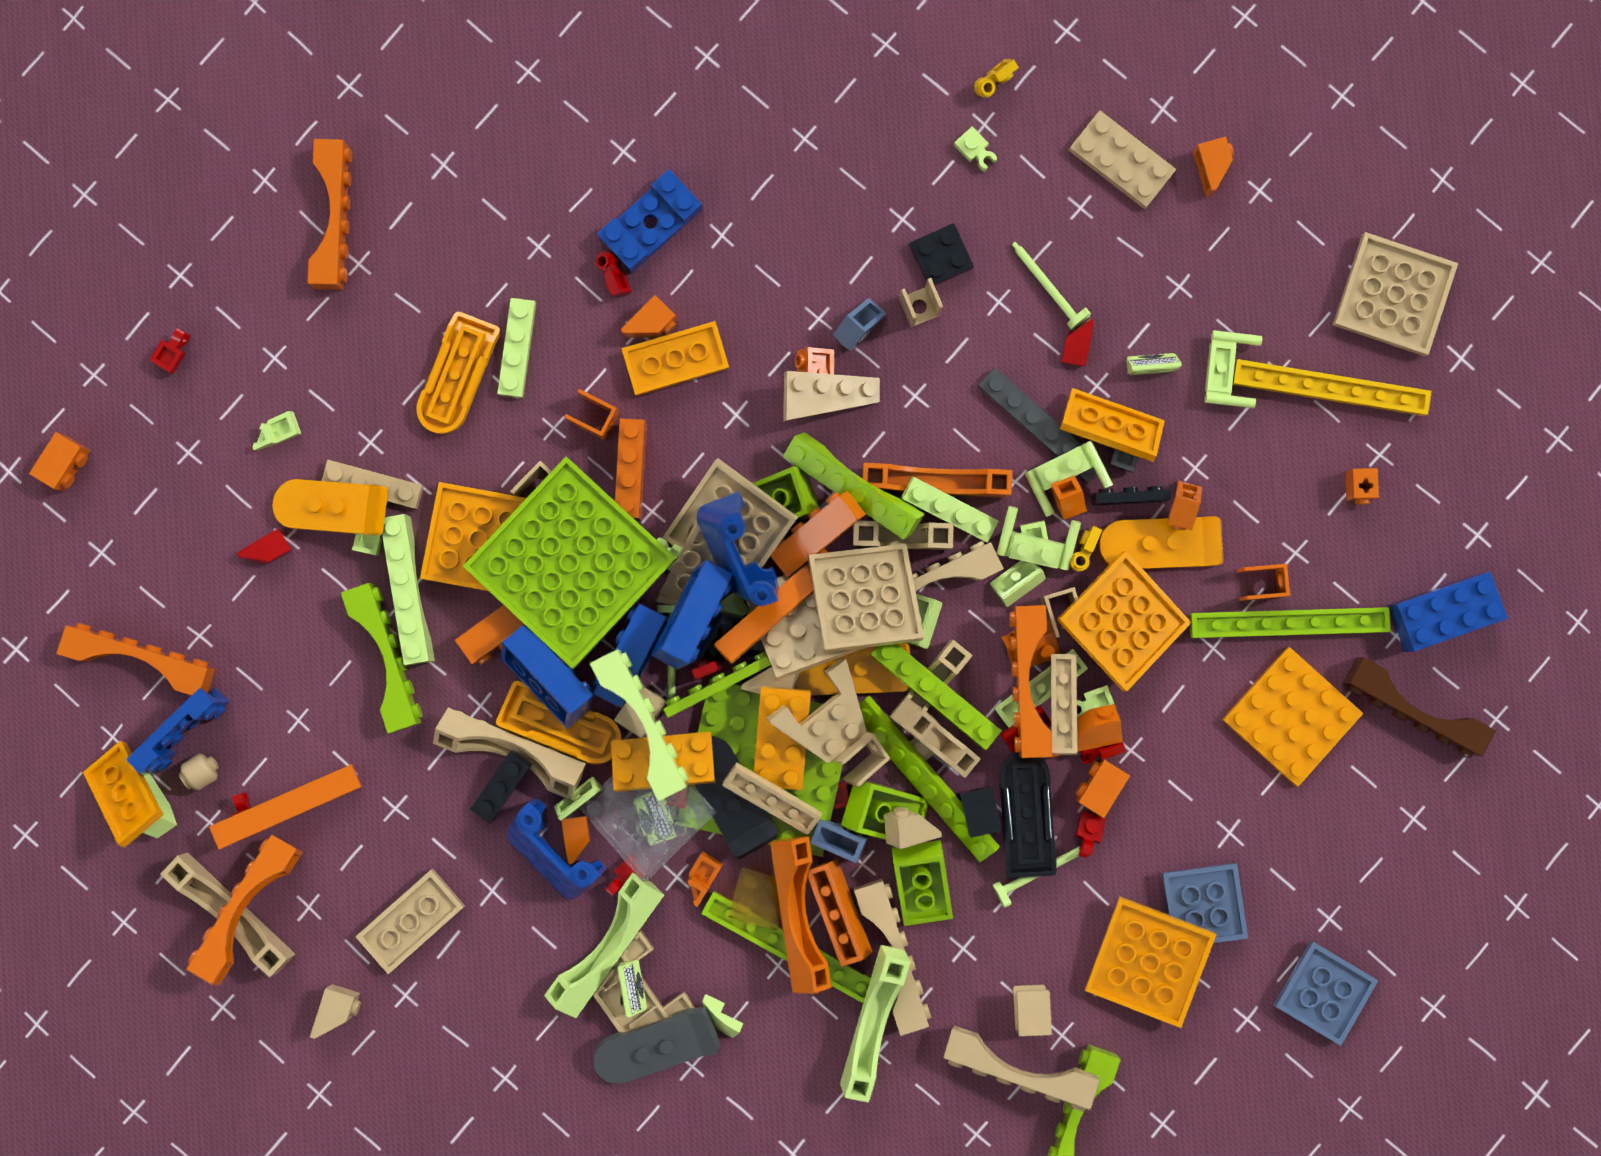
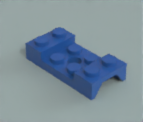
(668, 203)
(155, 751)

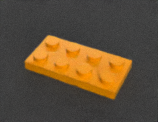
(675, 358)
(1112, 425)
(776, 754)
(632, 760)
(122, 794)

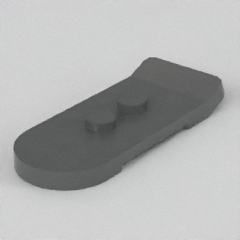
(656, 1046)

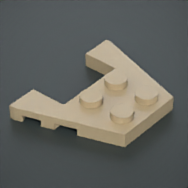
(833, 724)
(611, 1000)

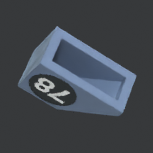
(859, 324)
(839, 840)

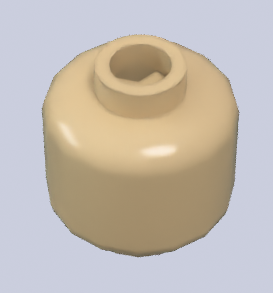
(199, 771)

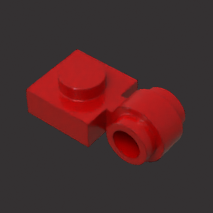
(615, 279)

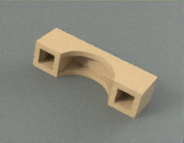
(925, 537)
(945, 667)
(935, 737)

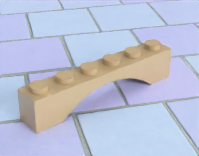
(974, 565)
(464, 733)
(875, 906)
(257, 939)
(1072, 1085)

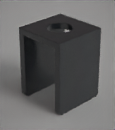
(980, 811)

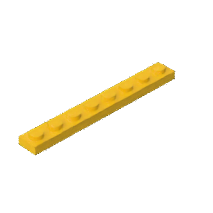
(1331, 387)

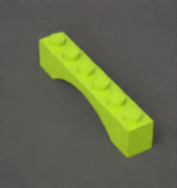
(881, 506)
(398, 706)
(1094, 1061)

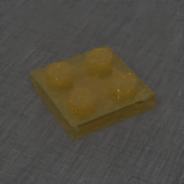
(756, 899)

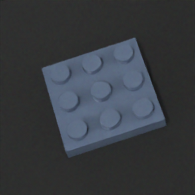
(1208, 899)
(1325, 992)

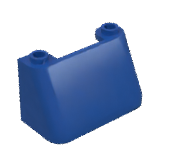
(720, 526)
(525, 838)

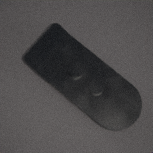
(1027, 817)
(739, 820)

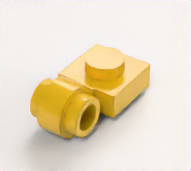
(1000, 73)
(1088, 540)

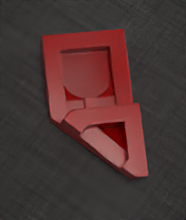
(1078, 344)
(266, 548)

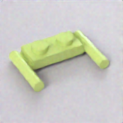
(1221, 368)
(1062, 467)
(1036, 549)

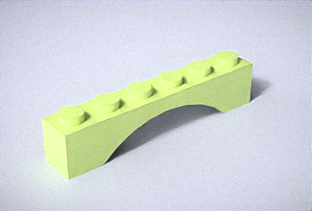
(410, 618)
(616, 676)
(576, 986)
(884, 986)

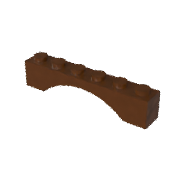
(1374, 682)

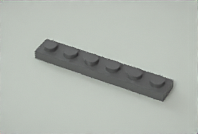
(1031, 417)

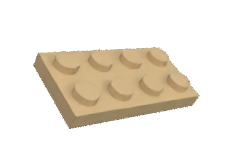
(1122, 159)
(410, 921)

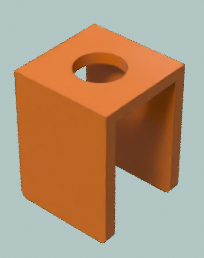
(605, 431)
(1281, 573)

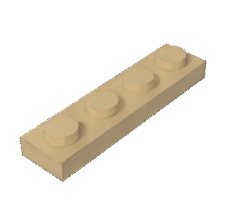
(399, 490)
(1064, 704)
(772, 798)

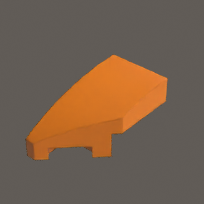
(575, 836)
(702, 876)

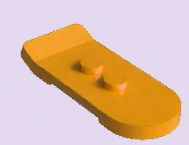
(456, 373)
(331, 506)
(1159, 545)
(866, 674)
(585, 740)

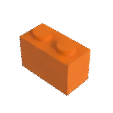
(60, 462)
(1101, 787)

